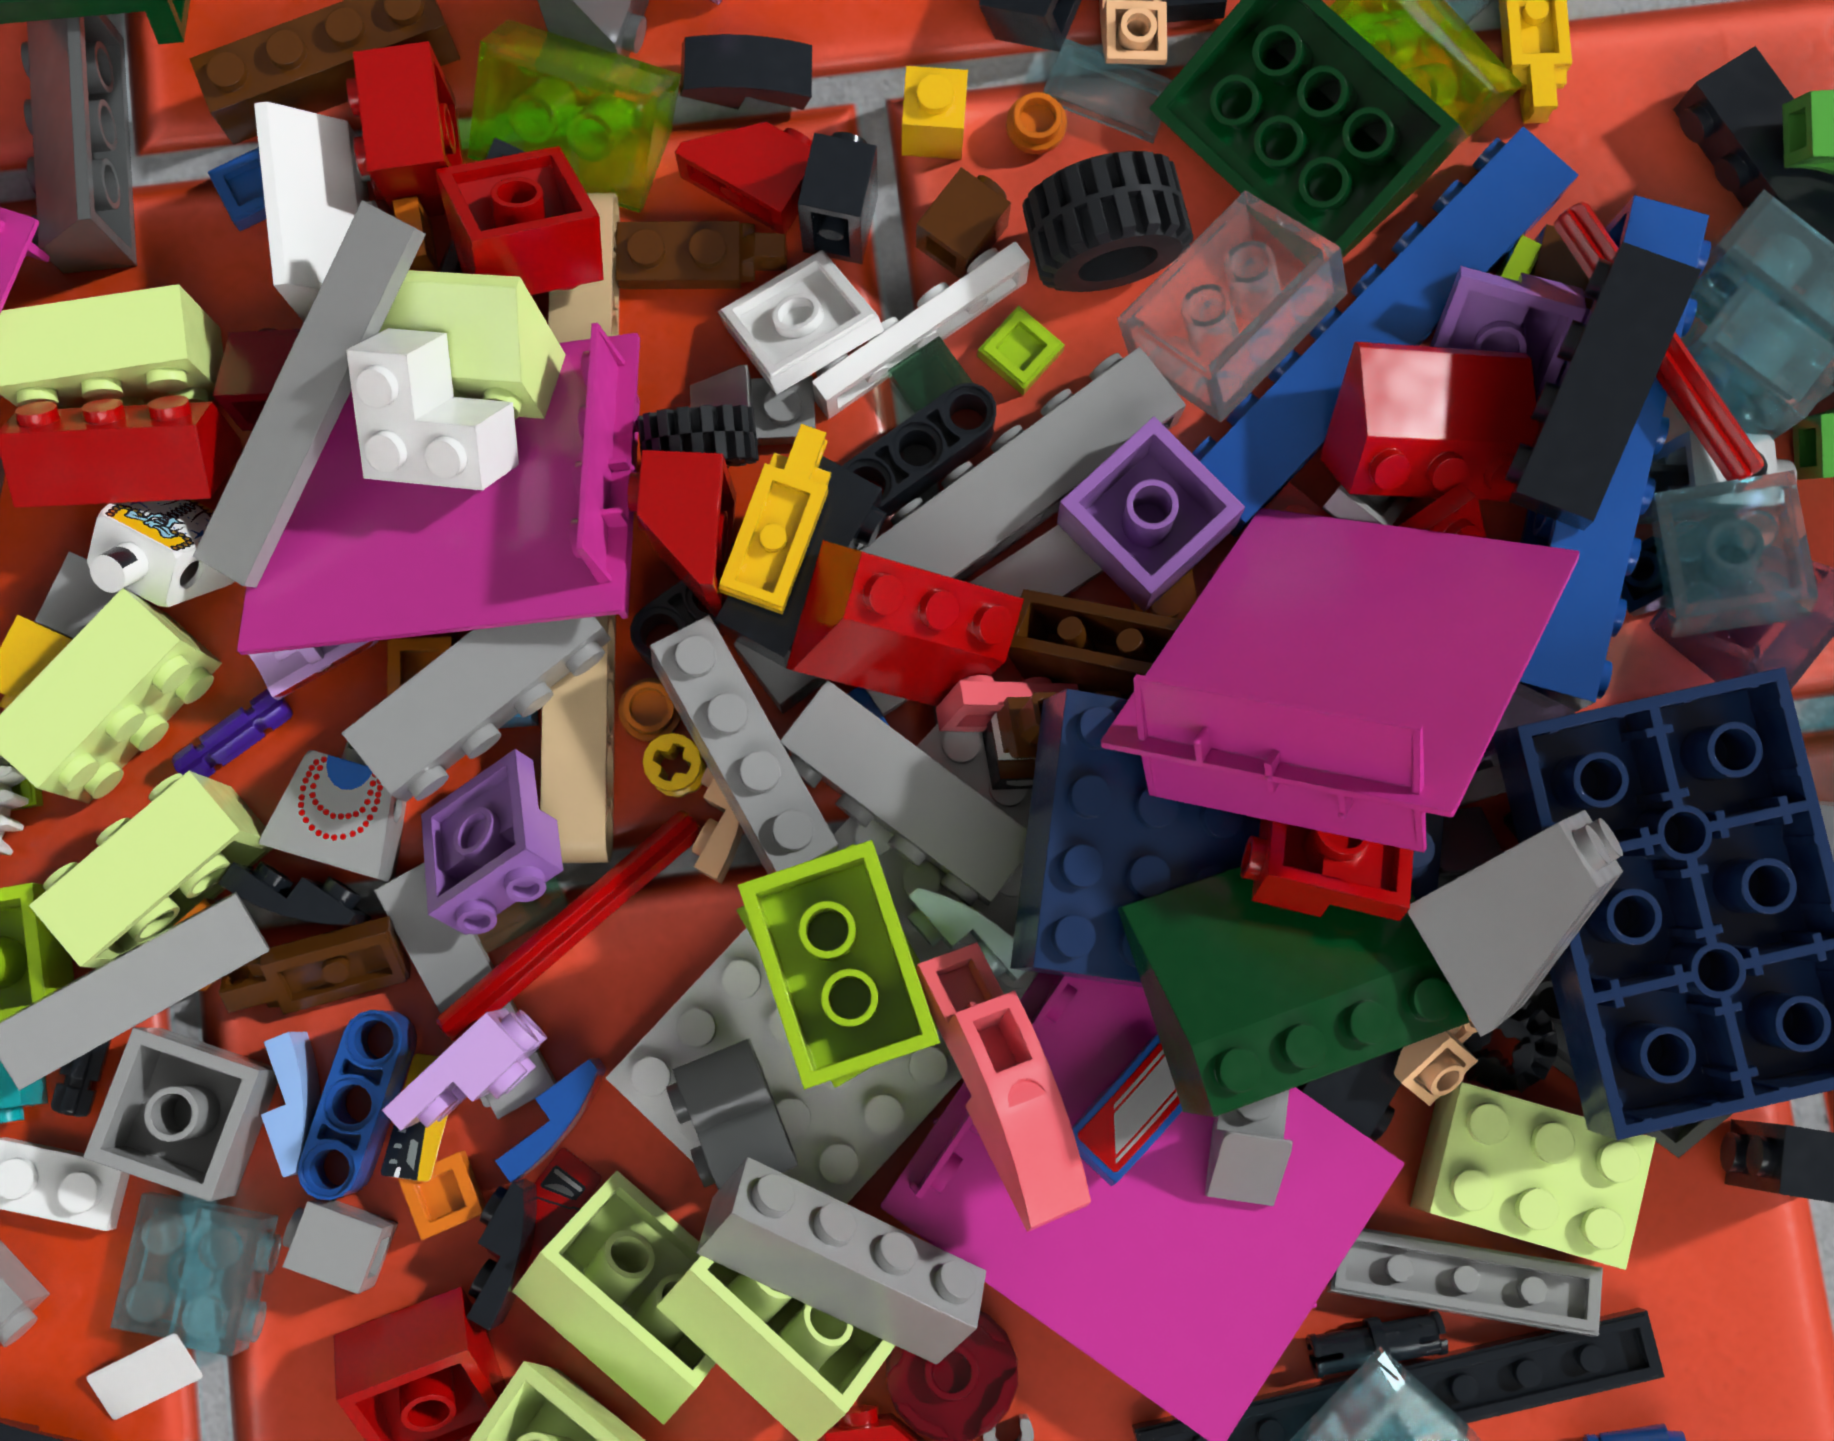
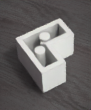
(414, 424)

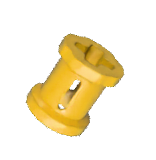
(668, 747)

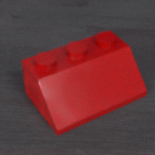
(1430, 420)
(116, 452)
(899, 626)

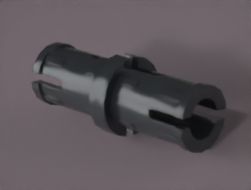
(1400, 1338)

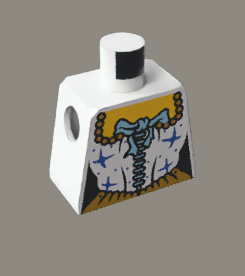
(152, 551)

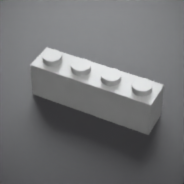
(466, 697)
(741, 747)
(907, 794)
(842, 1261)

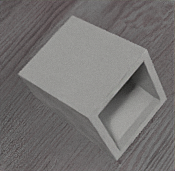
(1517, 914)

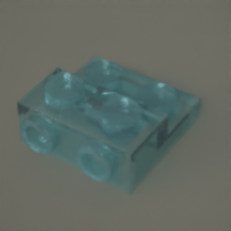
(197, 1273)

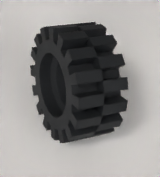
(703, 430)

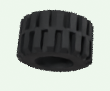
(1107, 221)

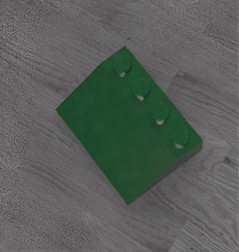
(1308, 117)
(1277, 996)

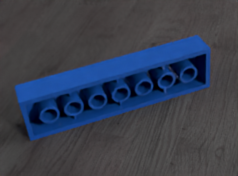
(1574, 646)

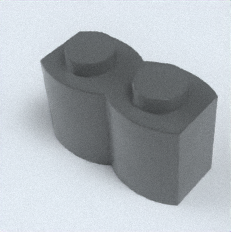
(731, 1113)

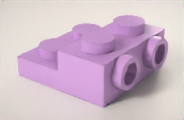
(480, 1062)

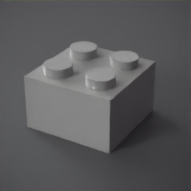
(182, 1113)

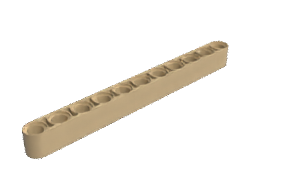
(581, 712)

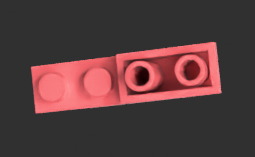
(1009, 1084)

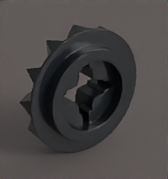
(1530, 1057)

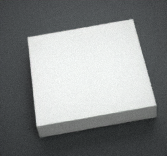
(800, 321)

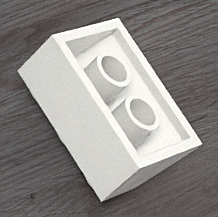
(308, 195)

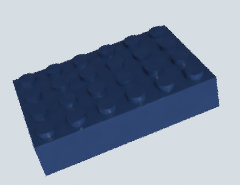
(1107, 843)
(1715, 947)

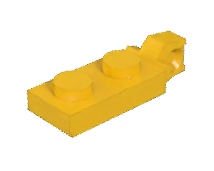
(1536, 52)
(778, 524)

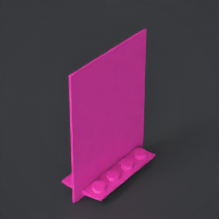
(438, 559)
(1342, 674)
(1152, 1275)

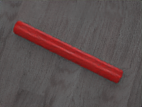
(1678, 371)
(571, 925)

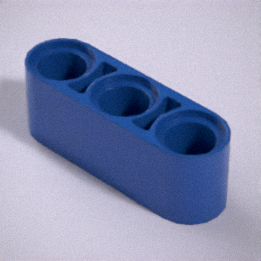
(334, 1126)

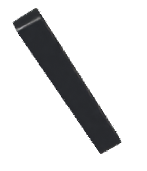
(879, 463)

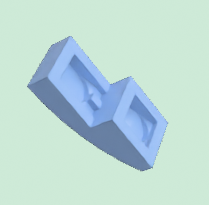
(299, 1083)

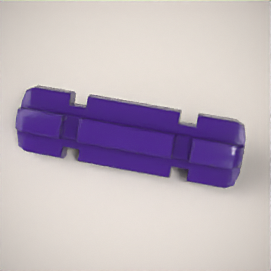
(233, 735)

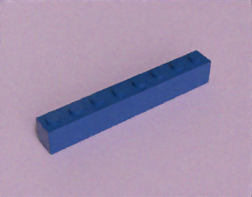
(1393, 306)

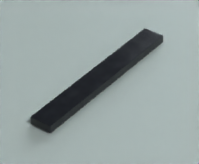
(1471, 1380)

